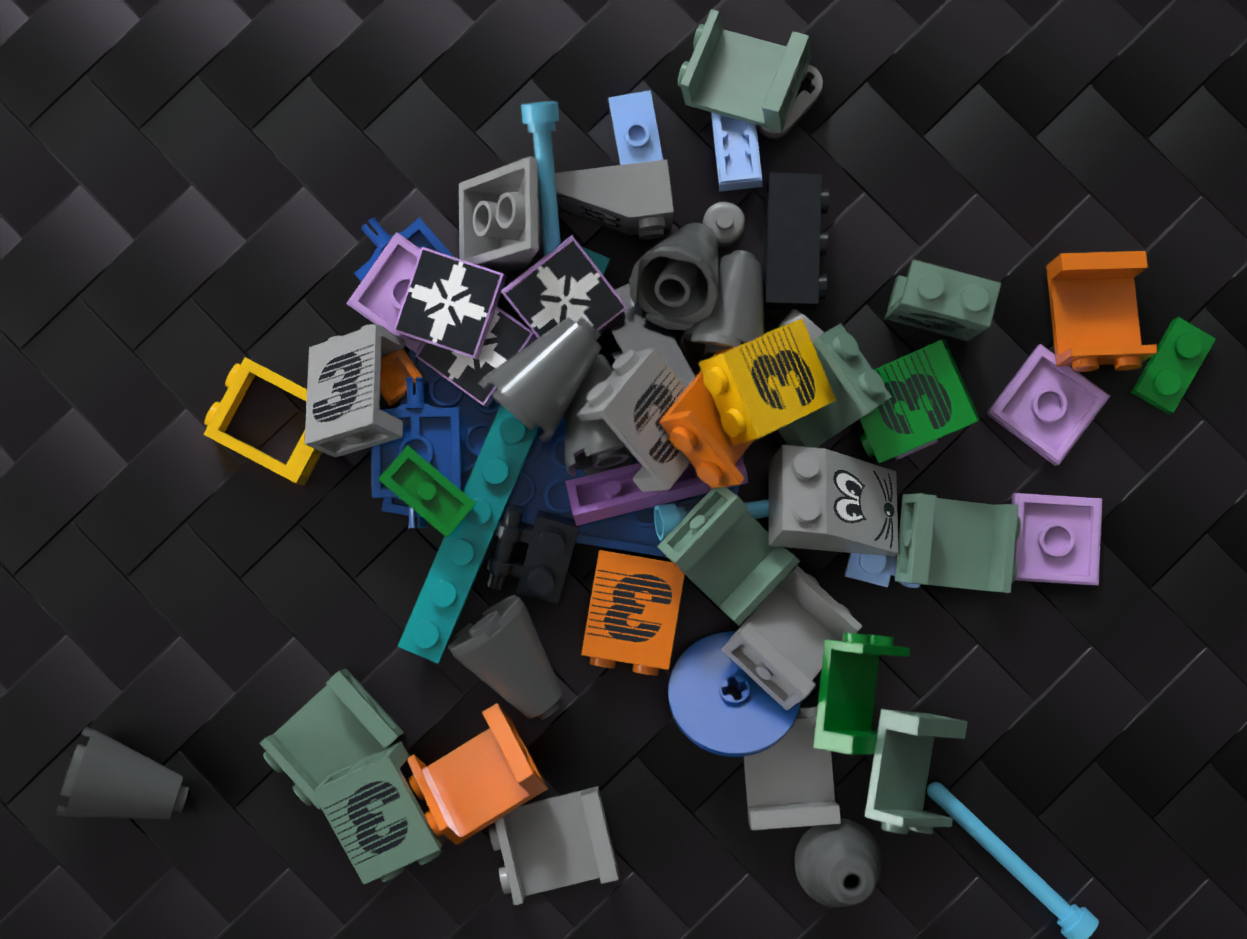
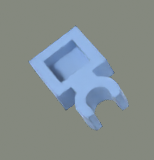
(873, 569)

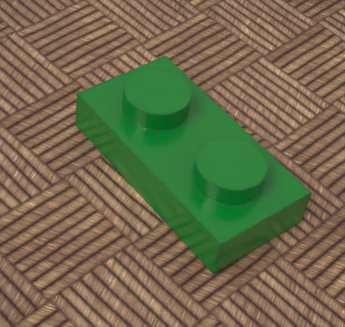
(1173, 366)
(427, 491)

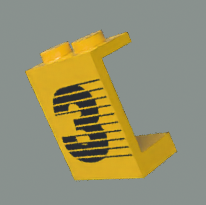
(767, 382)

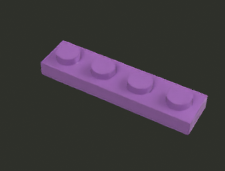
(616, 493)

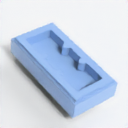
(635, 128)
(736, 153)

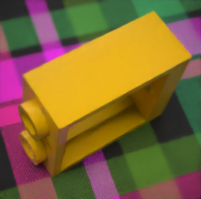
(220, 414)

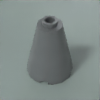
(678, 278)
(738, 309)
(546, 375)
(592, 443)
(510, 658)
(119, 783)
(838, 863)

